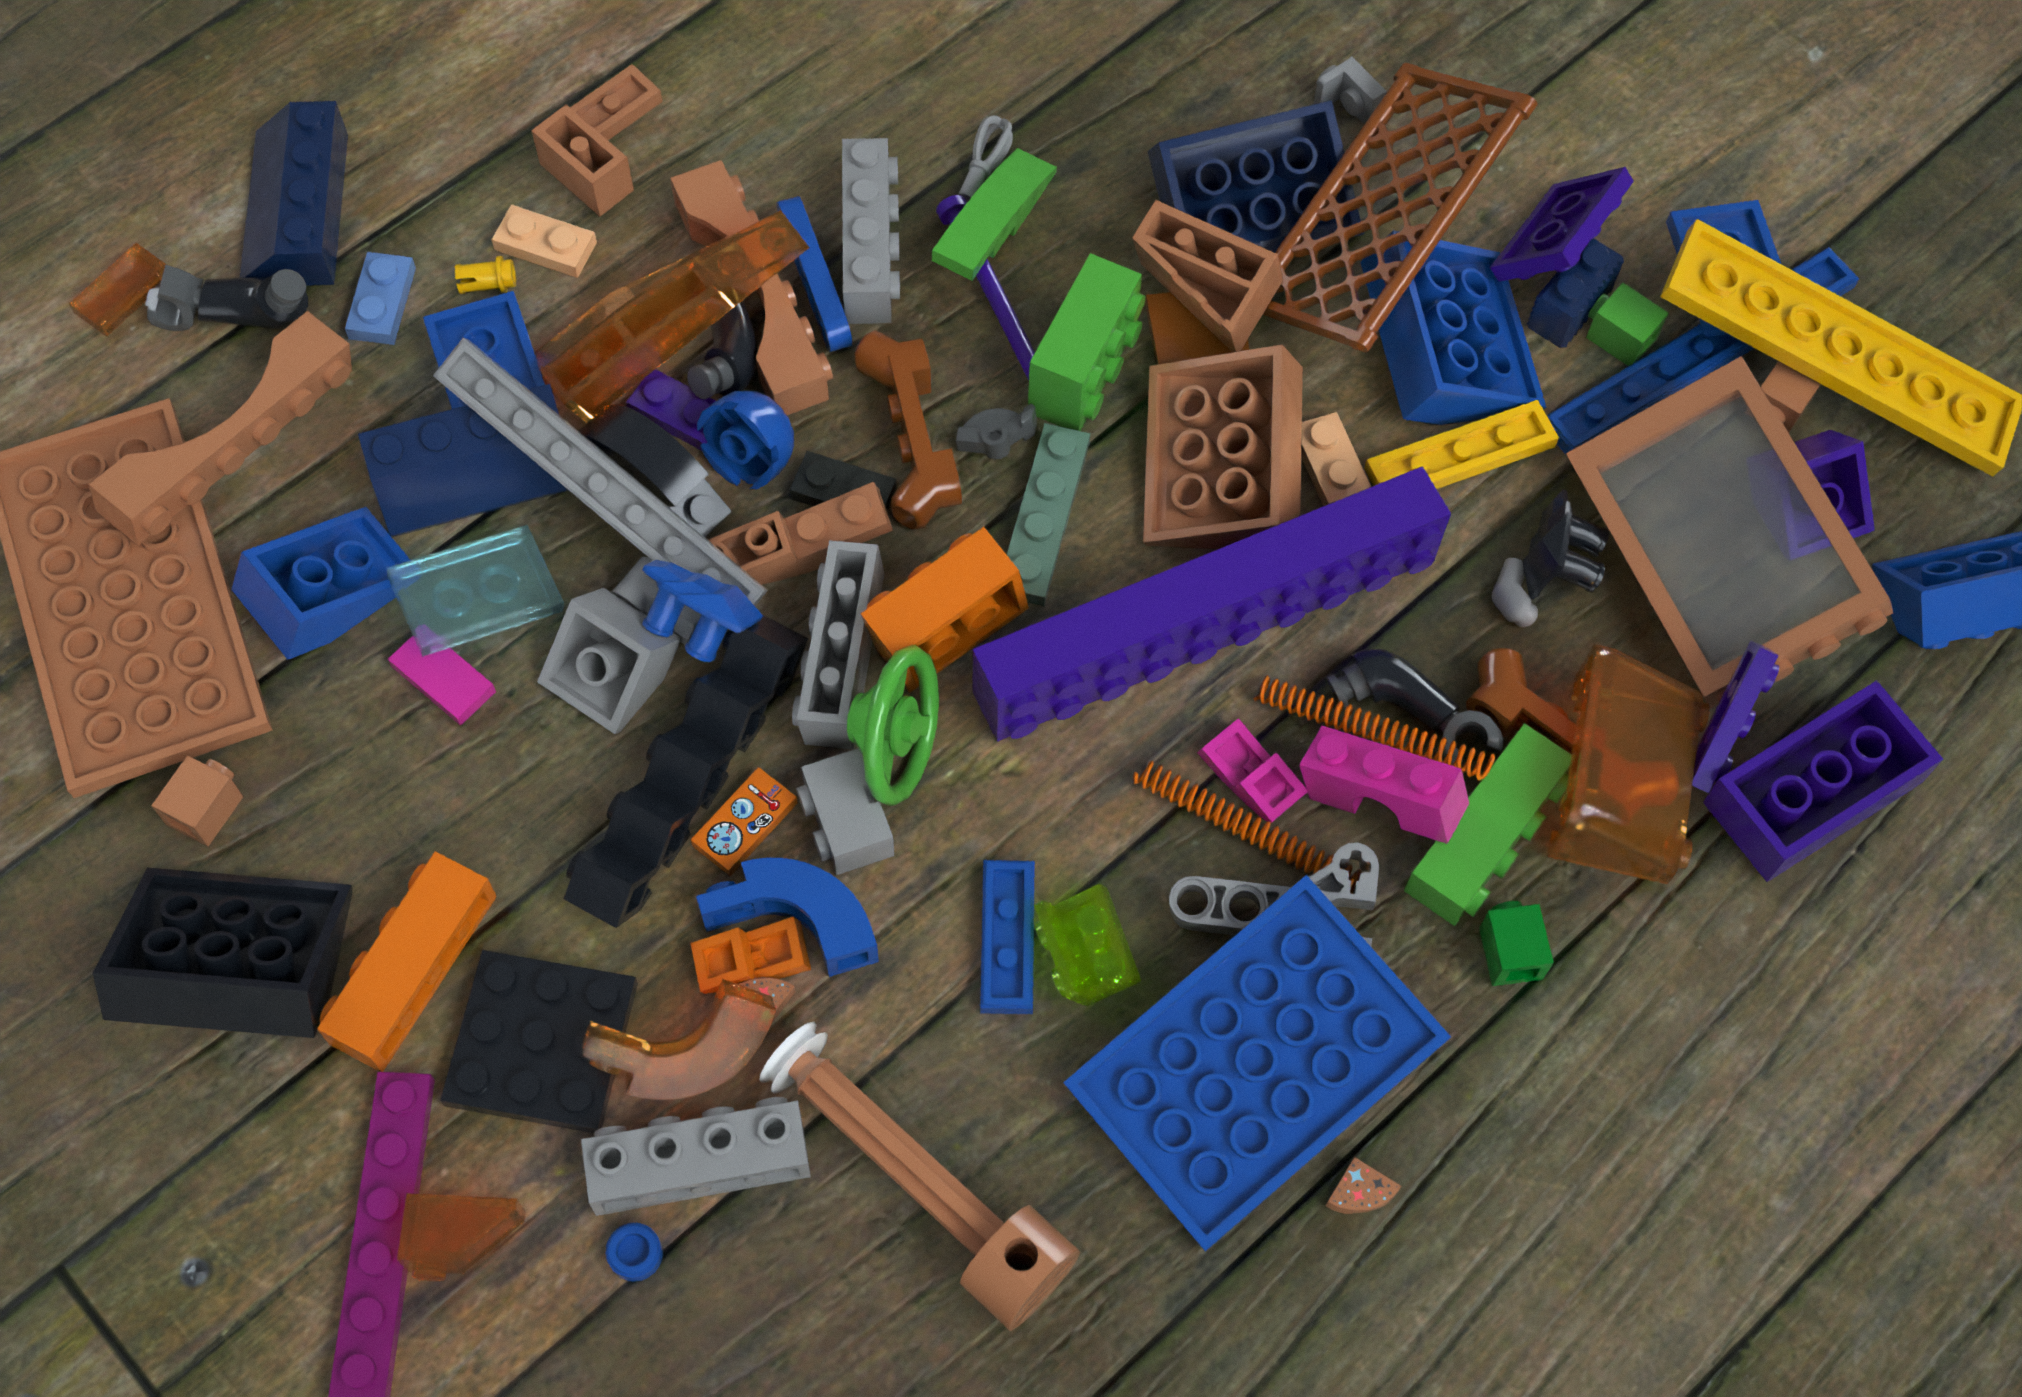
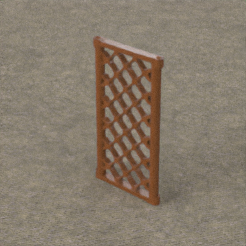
(1421, 237)

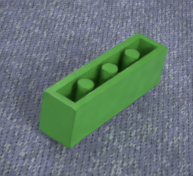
(1498, 814)

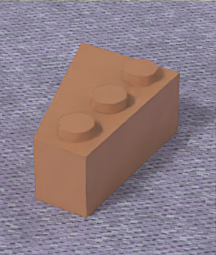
(1209, 271)

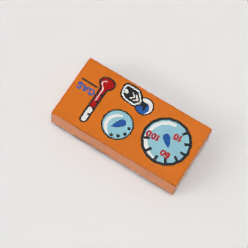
(744, 821)

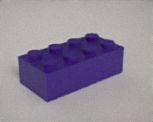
(1821, 780)

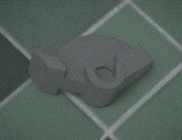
(996, 431)

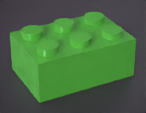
(1086, 343)

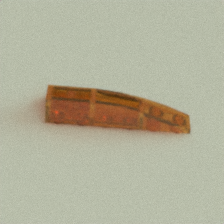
(660, 314)

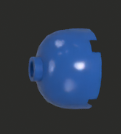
(746, 437)

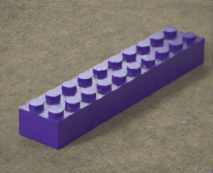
(1208, 604)

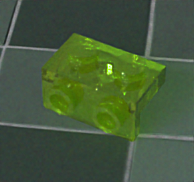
(1086, 946)

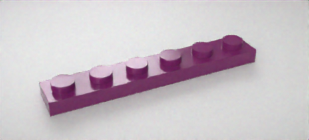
(374, 1275)

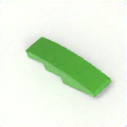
(993, 213)

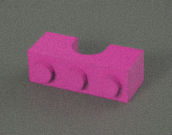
(1419, 790)

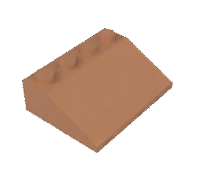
(1222, 447)

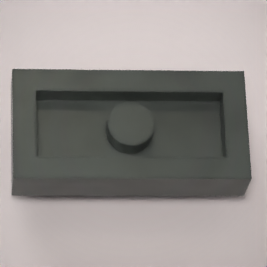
(826, 478)

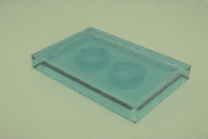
(474, 590)

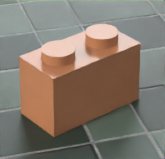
(583, 160)

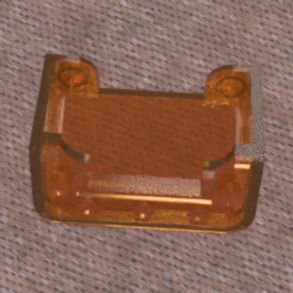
(1629, 769)

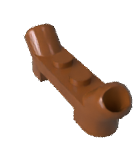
(934, 475)
(1510, 703)

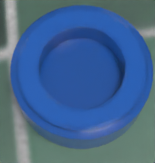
(634, 1252)

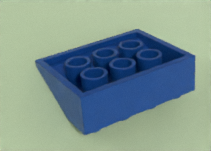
(1455, 338)

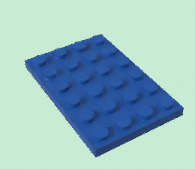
(1256, 1062)

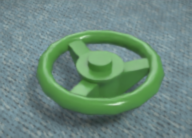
(889, 723)

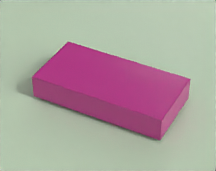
(443, 679)

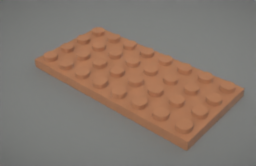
(124, 637)

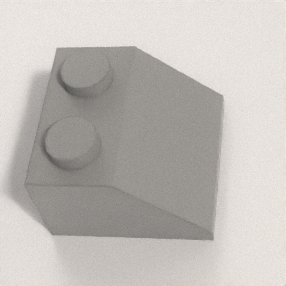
(606, 659)

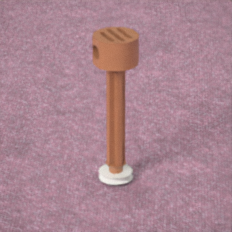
(996, 1245)

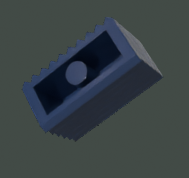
(1570, 294)

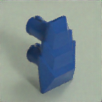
(719, 604)

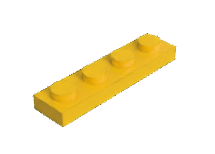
(1470, 448)

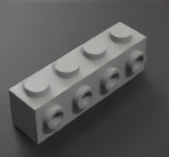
(866, 230)
(839, 644)
(695, 1156)

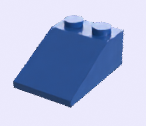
(318, 580)

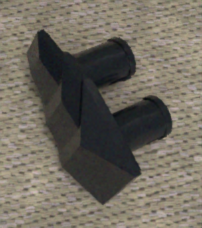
(1550, 553)

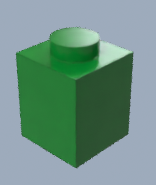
(1515, 943)

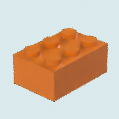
(948, 603)

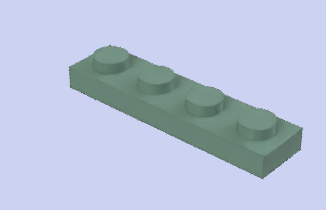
(1047, 508)

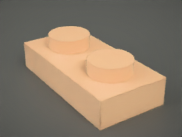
(544, 241)
(1331, 459)

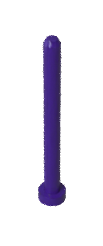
(947, 212)

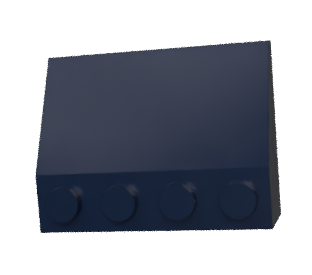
(1254, 173)

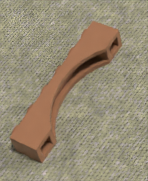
(785, 360)
(151, 487)

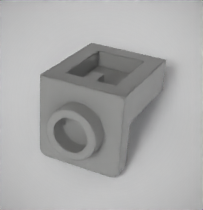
(1351, 85)

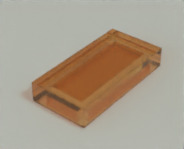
(119, 290)

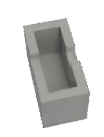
(849, 821)

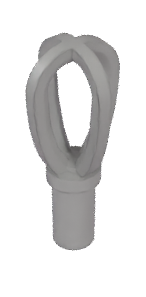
(979, 169)

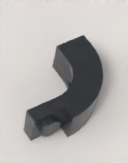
(657, 464)

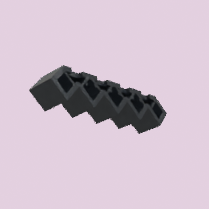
(684, 772)

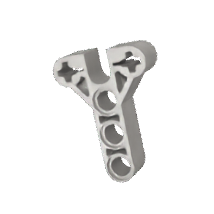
(1222, 892)

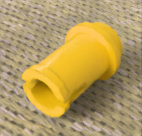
(487, 276)

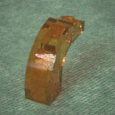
(692, 1062)

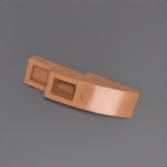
(795, 545)

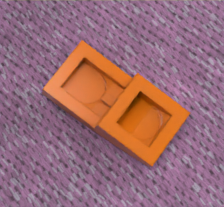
(739, 955)

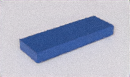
(1007, 937)

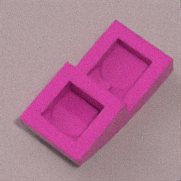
(1251, 773)

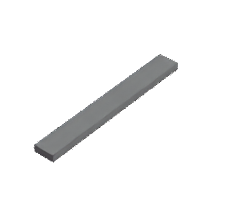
(585, 468)

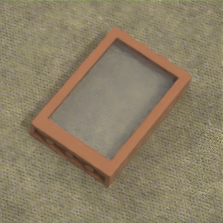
(1729, 530)

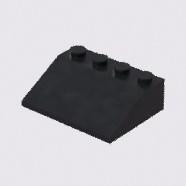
(224, 953)

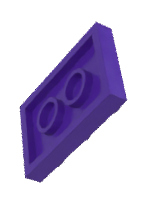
(1562, 225)

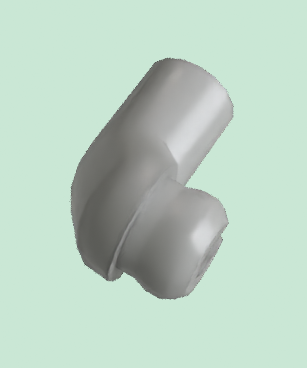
(1511, 598)

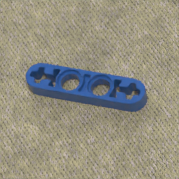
(817, 280)

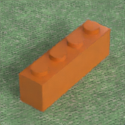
(406, 961)

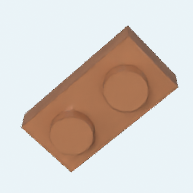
(619, 102)

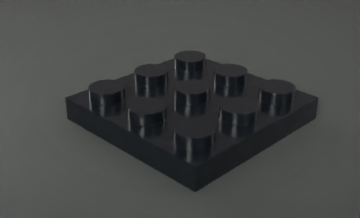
(525, 1041)

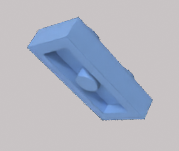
(380, 298)

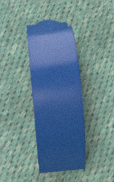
(800, 891)

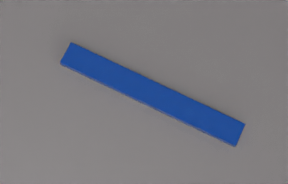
(1672, 367)

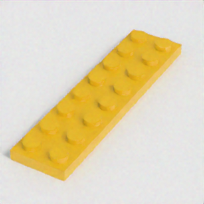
(1844, 347)

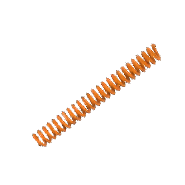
(1362, 731)
(1235, 820)

